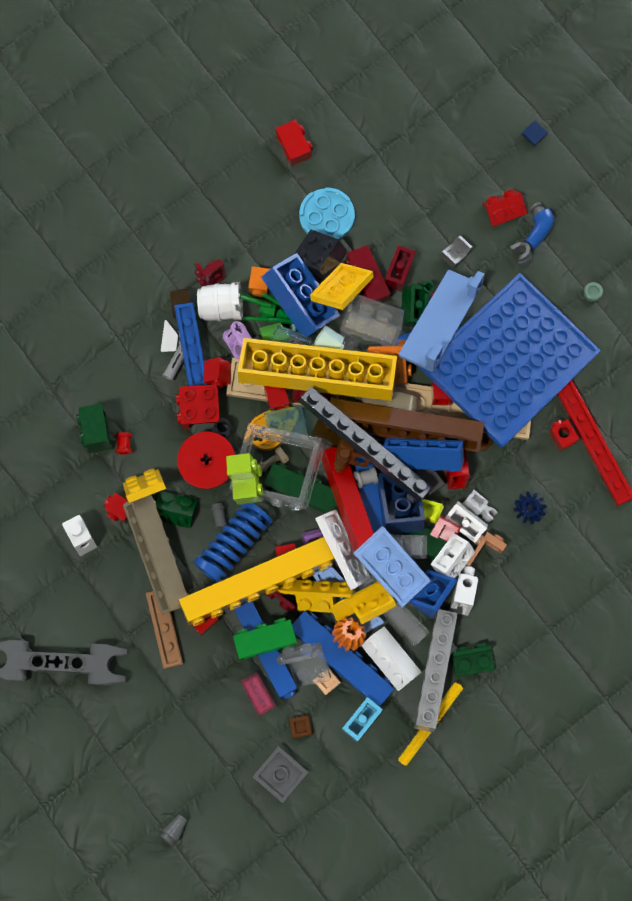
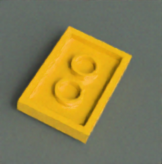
(341, 286)
(144, 485)

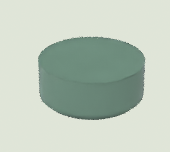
(593, 291)

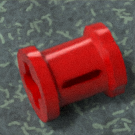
(123, 443)

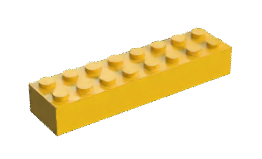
(317, 367)
(256, 581)

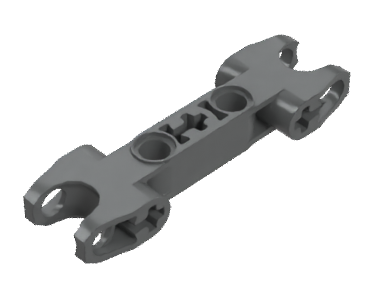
(95, 665)

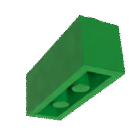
(264, 639)

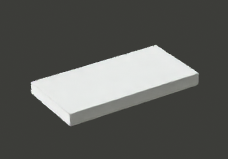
(340, 546)

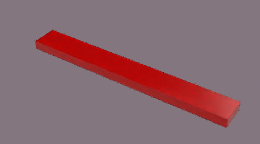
(595, 444)

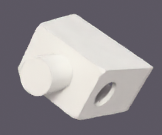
(79, 535)
(464, 592)

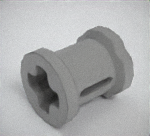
(366, 477)

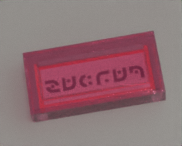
(258, 694)

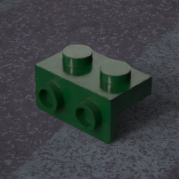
(176, 509)

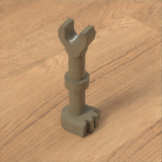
(279, 455)

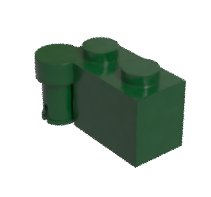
(415, 301)

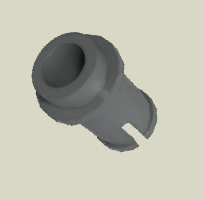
(219, 515)

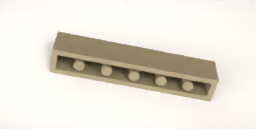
(156, 553)

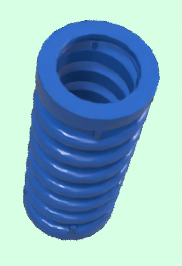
(209, 566)

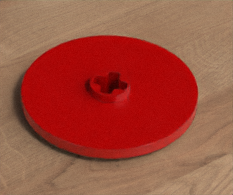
(192, 453)

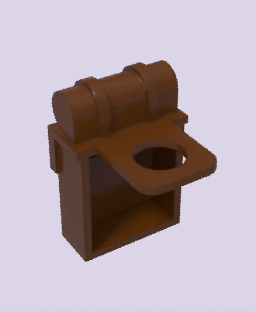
(345, 456)

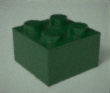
(94, 427)

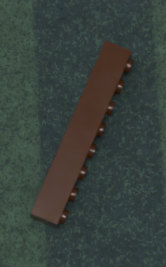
(408, 424)

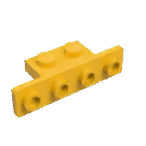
(316, 595)
(365, 604)

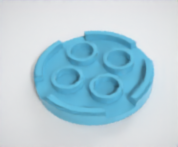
(327, 212)

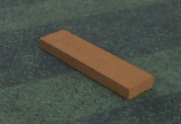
(165, 634)

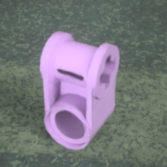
(235, 339)

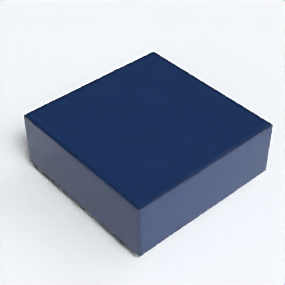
(534, 133)

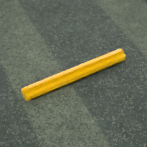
(422, 735)

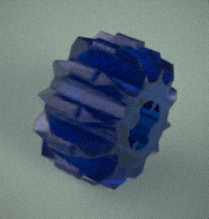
(536, 506)

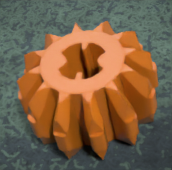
(349, 634)

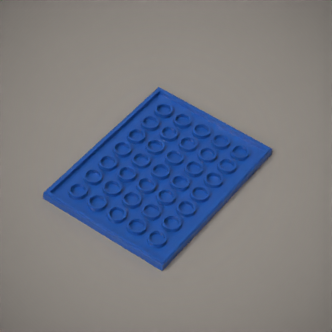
(511, 360)

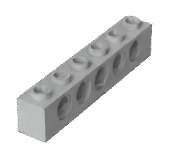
(435, 671)

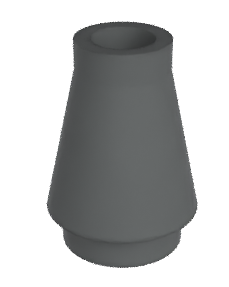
(173, 830)

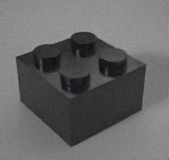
(321, 253)

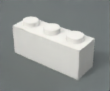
(391, 658)

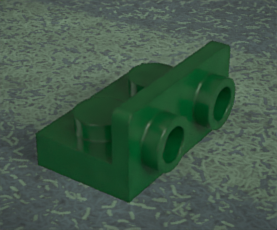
(472, 661)

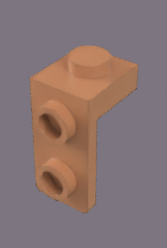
(495, 542)

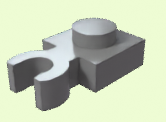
(478, 505)

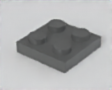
(280, 774)

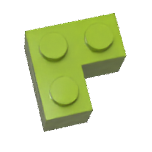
(245, 478)

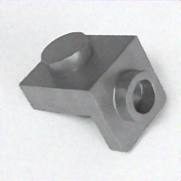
(456, 251)

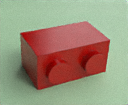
(293, 142)

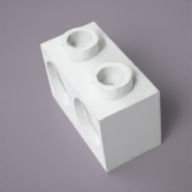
(453, 556)

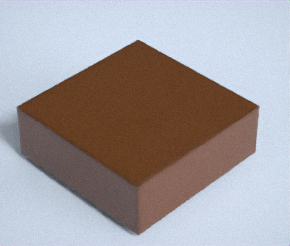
(300, 727)

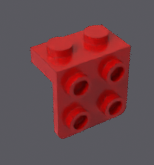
(197, 405)

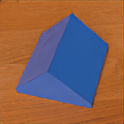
(433, 594)

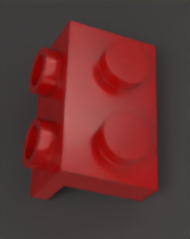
(505, 207)

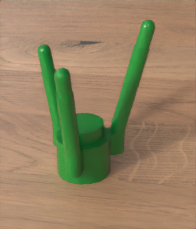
(266, 307)
(280, 317)

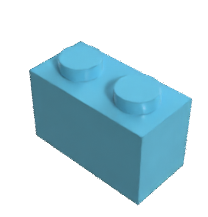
(362, 719)

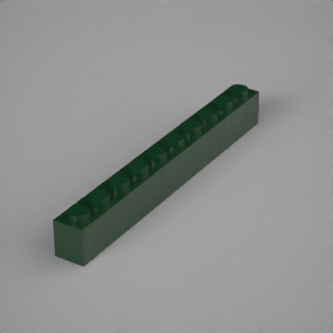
(322, 499)

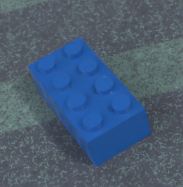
(291, 286)

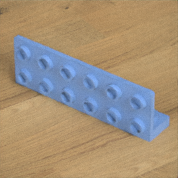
(441, 319)

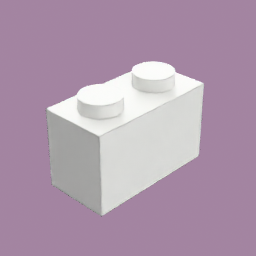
(470, 524)

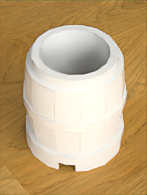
(220, 302)

